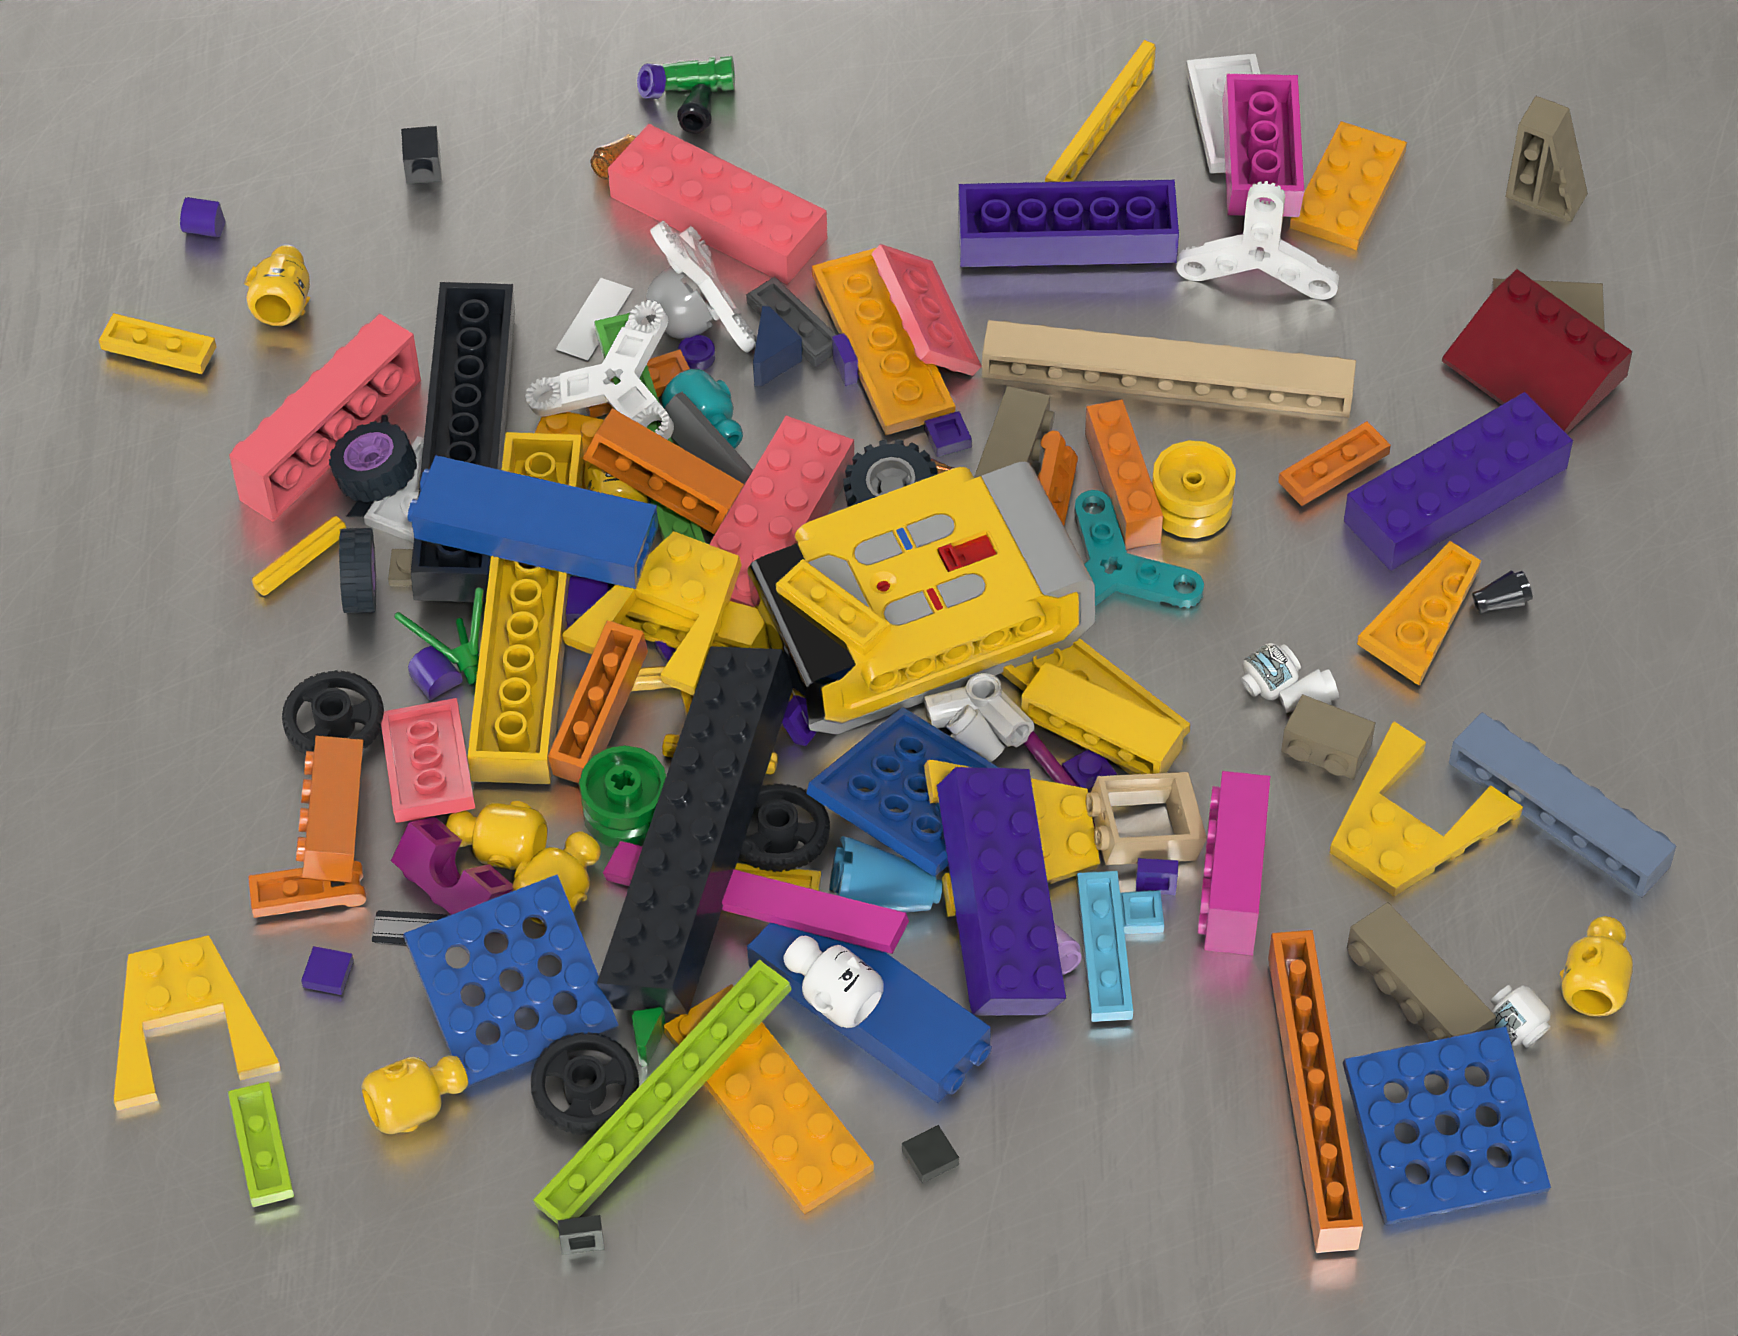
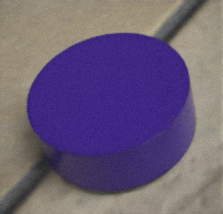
(651, 81)
(698, 352)

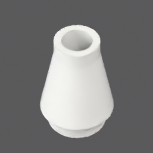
(1315, 685)
(975, 733)

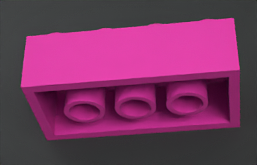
(1262, 139)
(1234, 863)

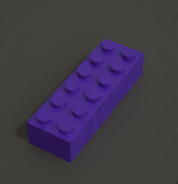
(1068, 223)
(1457, 481)
(1000, 892)

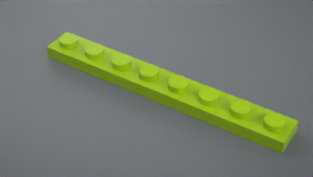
(663, 1094)

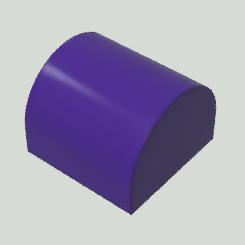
(202, 217)
(433, 672)

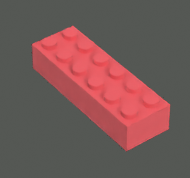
(720, 201)
(350, 390)
(788, 487)

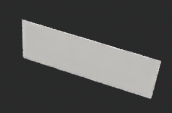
(602, 303)

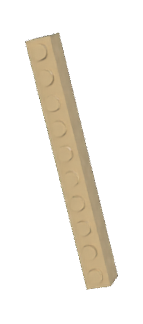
(1168, 368)

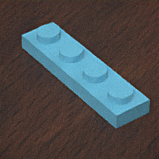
(1104, 946)

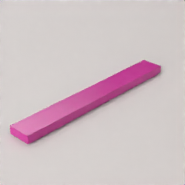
(790, 905)

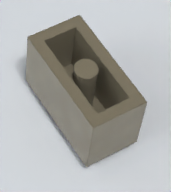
(1328, 737)

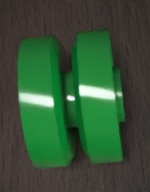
(621, 794)

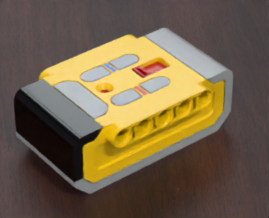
(958, 569)

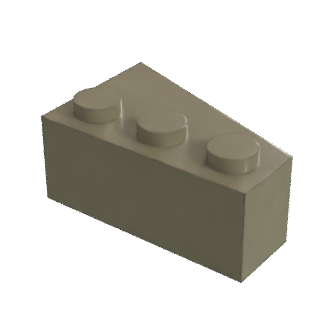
(1547, 161)

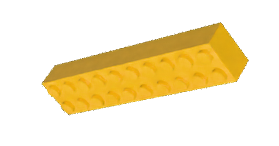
(523, 637)

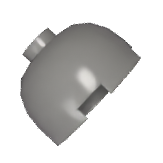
(684, 307)

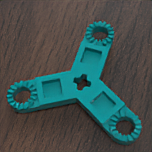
(1133, 574)

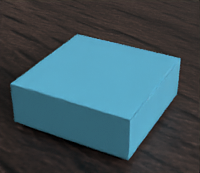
(1142, 912)

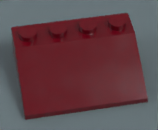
(1539, 347)

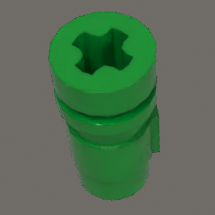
(712, 73)

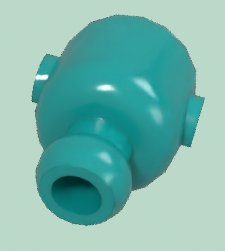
(710, 397)

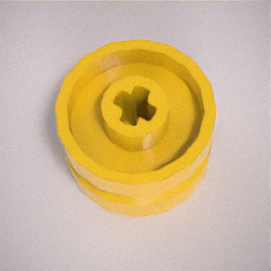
(1194, 488)

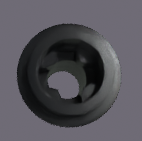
(695, 111)
(1504, 593)

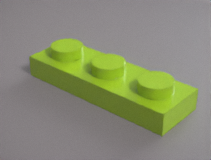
(260, 1144)

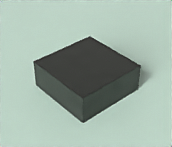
(930, 1154)
(581, 1234)

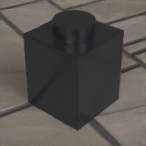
(421, 154)

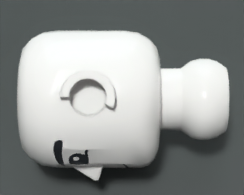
(835, 981)

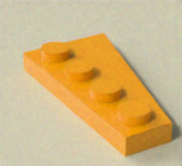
(1419, 617)

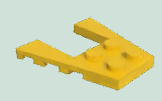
(679, 577)
(1062, 823)
(1393, 844)
(173, 987)

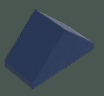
(776, 347)

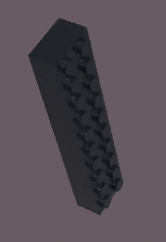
(465, 418)
(697, 831)

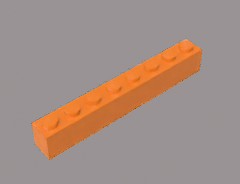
(1315, 1092)

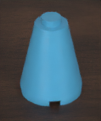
(882, 878)

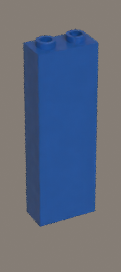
(534, 521)
(909, 1030)

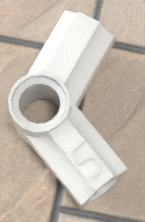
(982, 693)

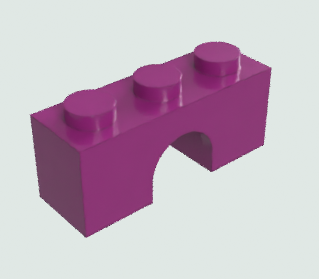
(428, 859)

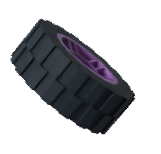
(373, 461)
(357, 570)

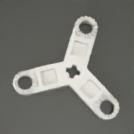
(693, 258)
(1278, 259)
(625, 361)

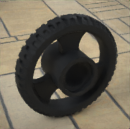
(329, 700)
(781, 831)
(582, 1100)

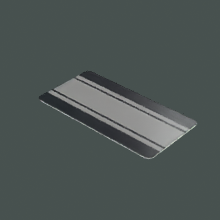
(391, 925)

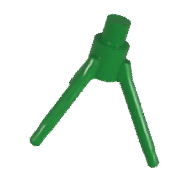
(465, 655)

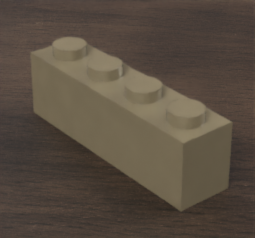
(1017, 430)
(1416, 976)

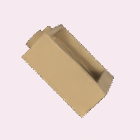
(1142, 789)

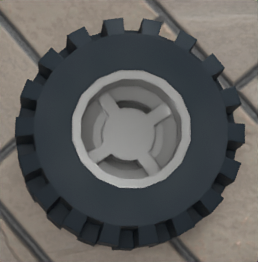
(885, 470)

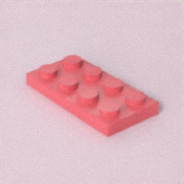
(926, 310)
(426, 760)

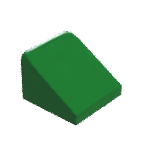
(648, 1032)

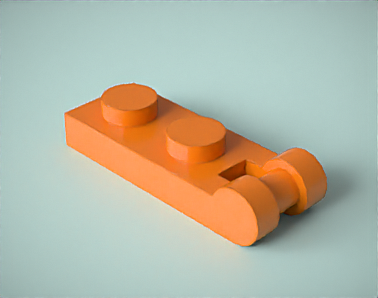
(1058, 471)
(289, 892)

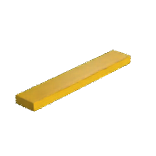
(1104, 115)

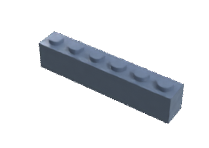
(1563, 804)

